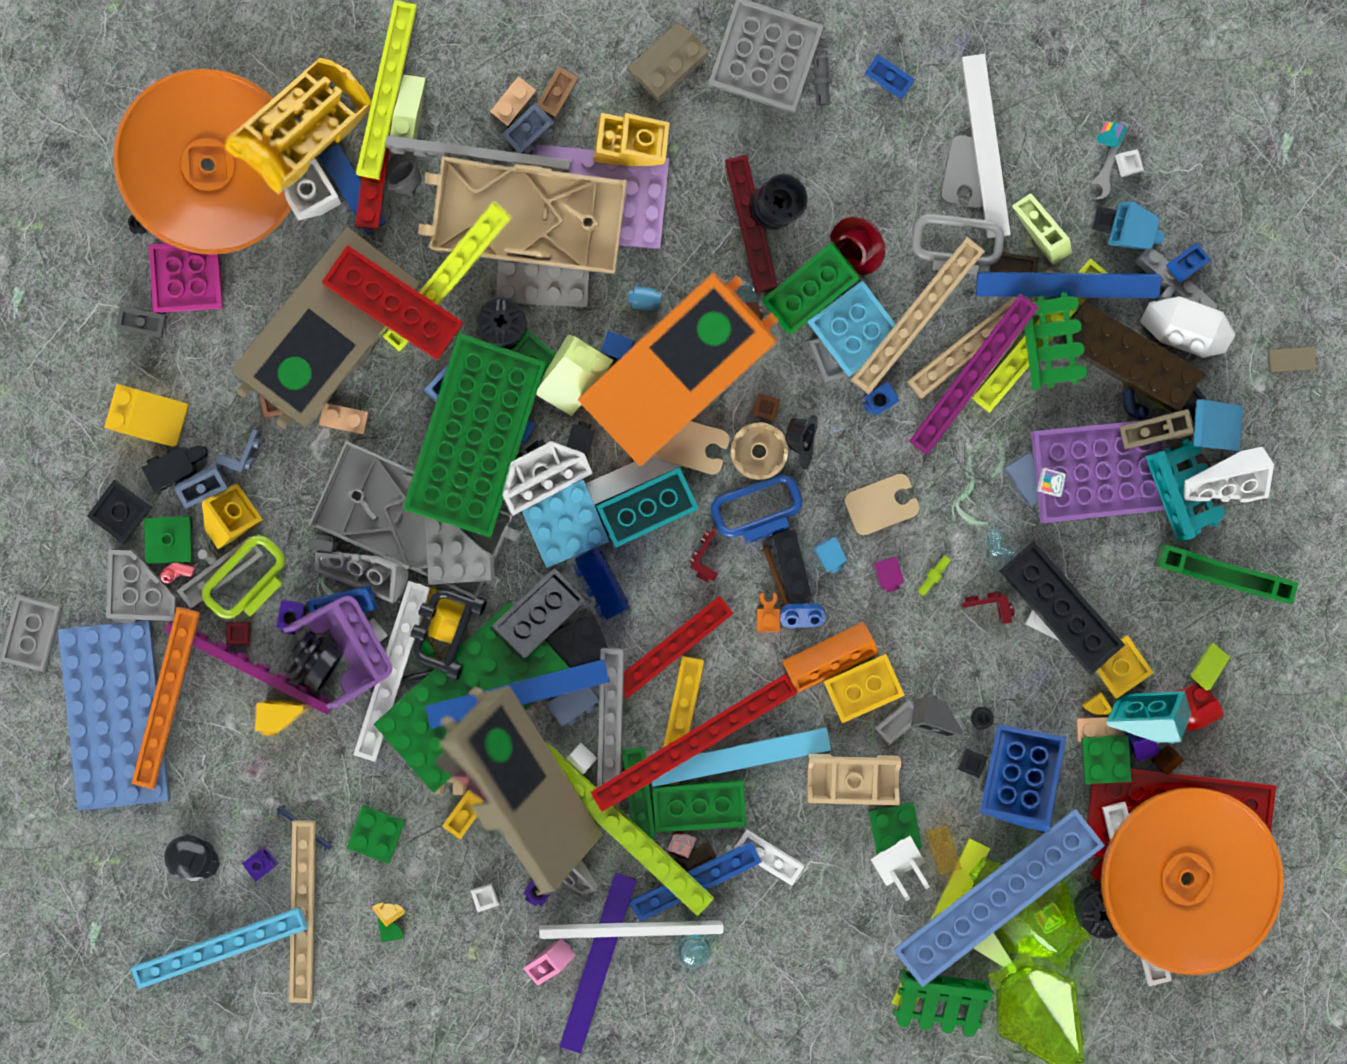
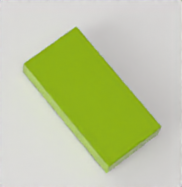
(1209, 666)

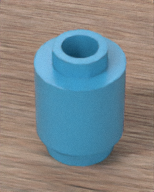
(644, 299)

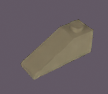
(1157, 429)

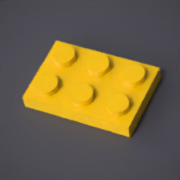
(863, 688)

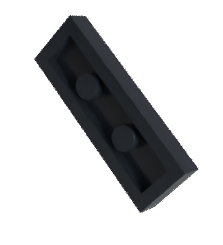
(792, 565)

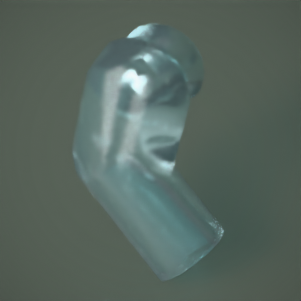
(748, 290)

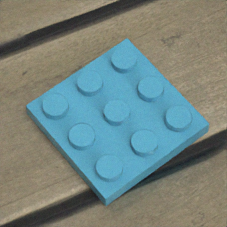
(852, 327)
(565, 524)

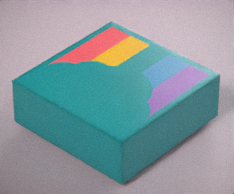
(1112, 134)

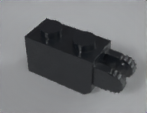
(174, 466)

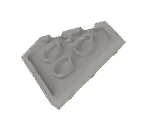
(455, 555)
(133, 580)

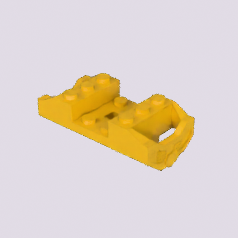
(281, 145)

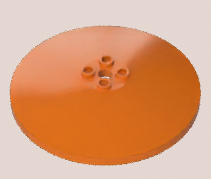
(161, 155)
(1231, 888)

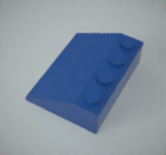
(1023, 777)

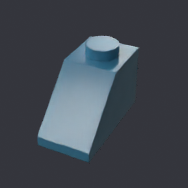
(830, 555)

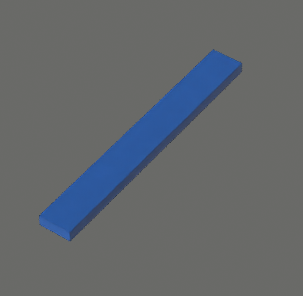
(1075, 284)
(527, 690)

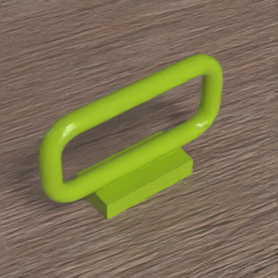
(259, 593)

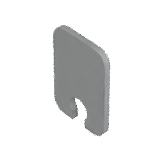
(961, 171)

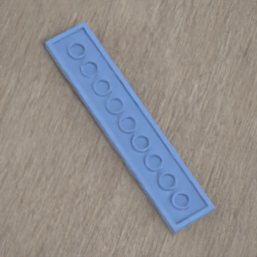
(998, 897)

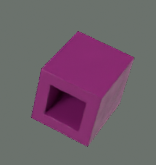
(888, 574)

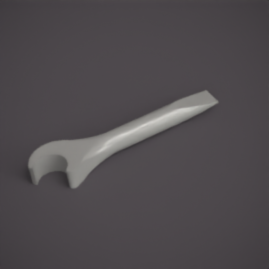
(1103, 177)

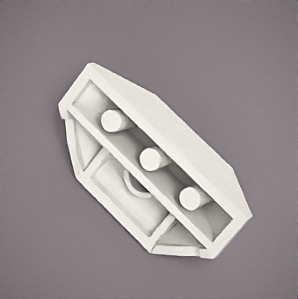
(1188, 326)
(542, 475)

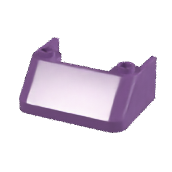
(357, 641)

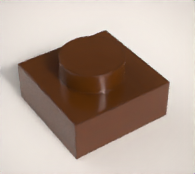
(766, 407)
(1167, 759)

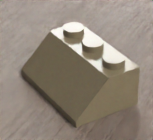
(668, 61)

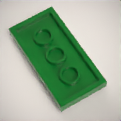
(811, 288)
(699, 806)

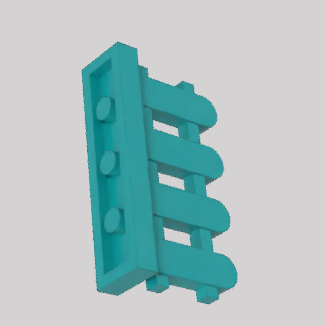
(1171, 489)

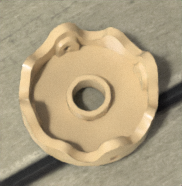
(774, 444)

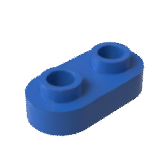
(803, 615)

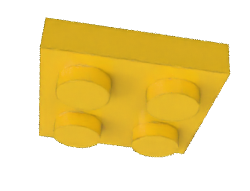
(1124, 669)

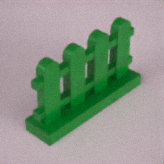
(1047, 353)
(947, 989)

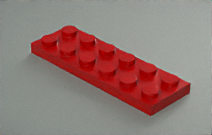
(392, 302)

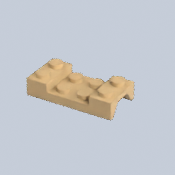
(853, 779)

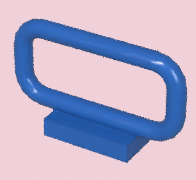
(764, 526)

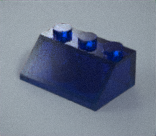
(601, 583)

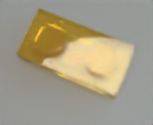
(943, 849)

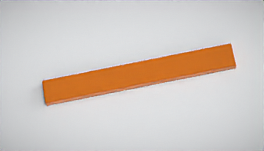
(166, 698)

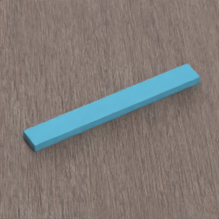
(749, 755)
(219, 947)

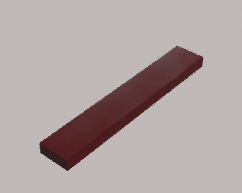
(752, 233)

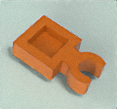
(768, 618)

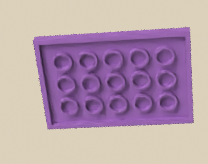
(1099, 473)

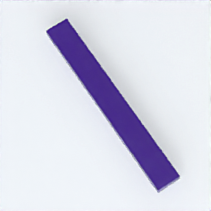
(597, 965)

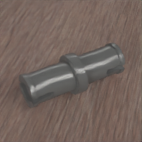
(821, 81)

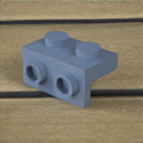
(528, 129)

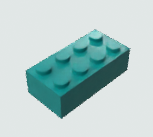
(647, 507)

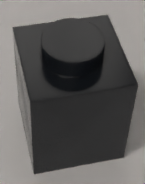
(581, 437)

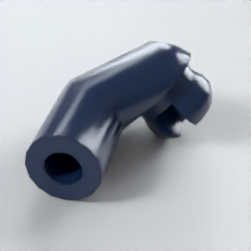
(1132, 407)

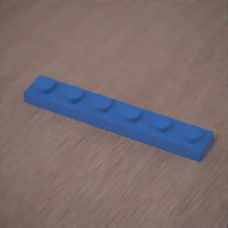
(706, 875)

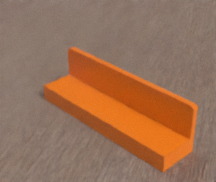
(830, 657)

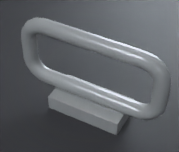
(938, 259)

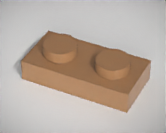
(557, 92)

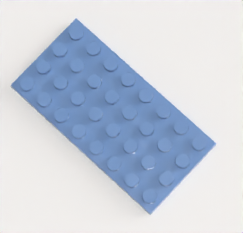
(108, 704)

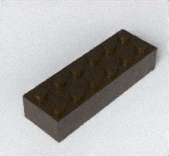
(1134, 359)

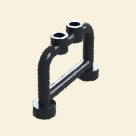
(420, 633)

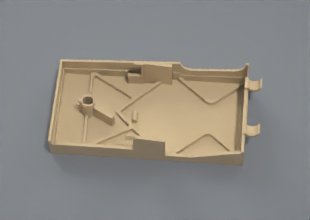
(554, 215)

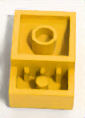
(630, 140)

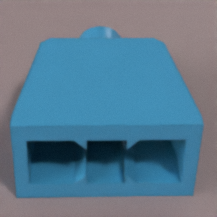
(1135, 228)

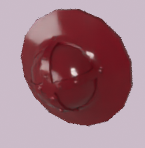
(859, 244)

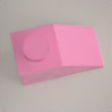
(550, 961)

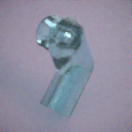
(996, 547)

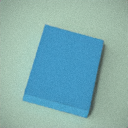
(1218, 425)

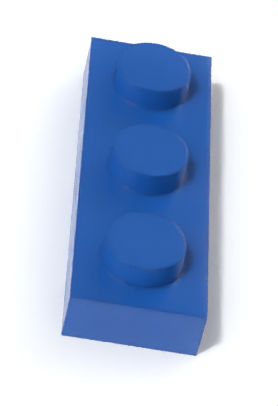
(363, 596)

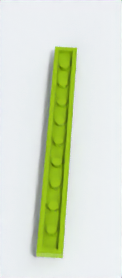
(638, 842)

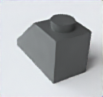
(935, 717)

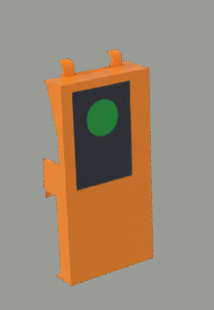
(678, 367)

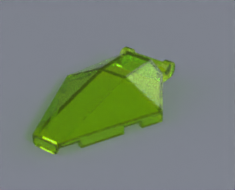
(1042, 925)
(1039, 1011)

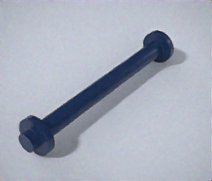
(289, 816)

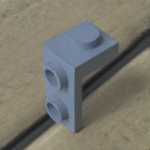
(246, 463)

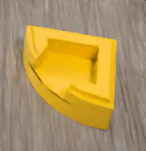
(1098, 705)
(388, 912)

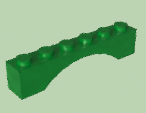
(1225, 574)

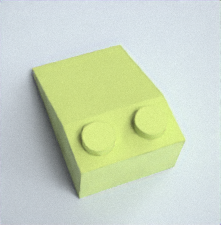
(571, 374)

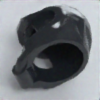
(187, 856)

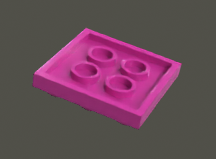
(184, 280)

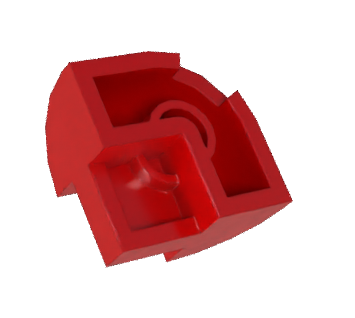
(1203, 707)

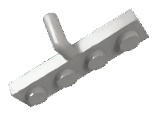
(1155, 263)
(192, 590)

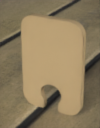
(689, 447)
(875, 505)

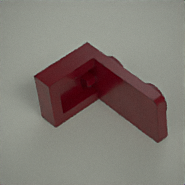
(704, 572)
(1004, 608)

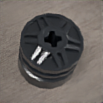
(786, 193)
(508, 334)
(313, 661)
(1087, 908)

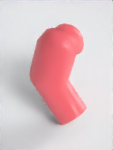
(175, 570)

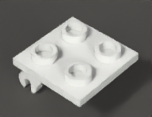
(898, 861)

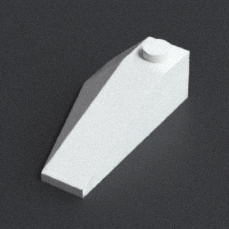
(311, 193)
(1240, 477)

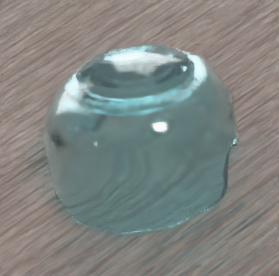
(693, 950)

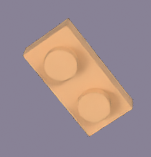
(513, 101)
(344, 418)
(1095, 728)

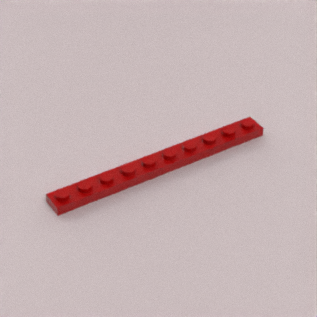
(693, 743)

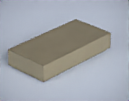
(1291, 359)

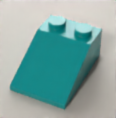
(1152, 715)

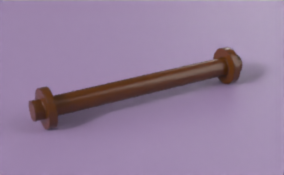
(775, 574)

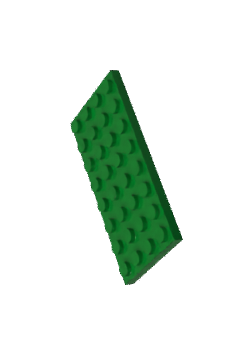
(473, 435)
(486, 665)

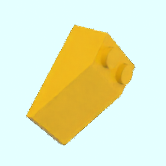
(146, 415)

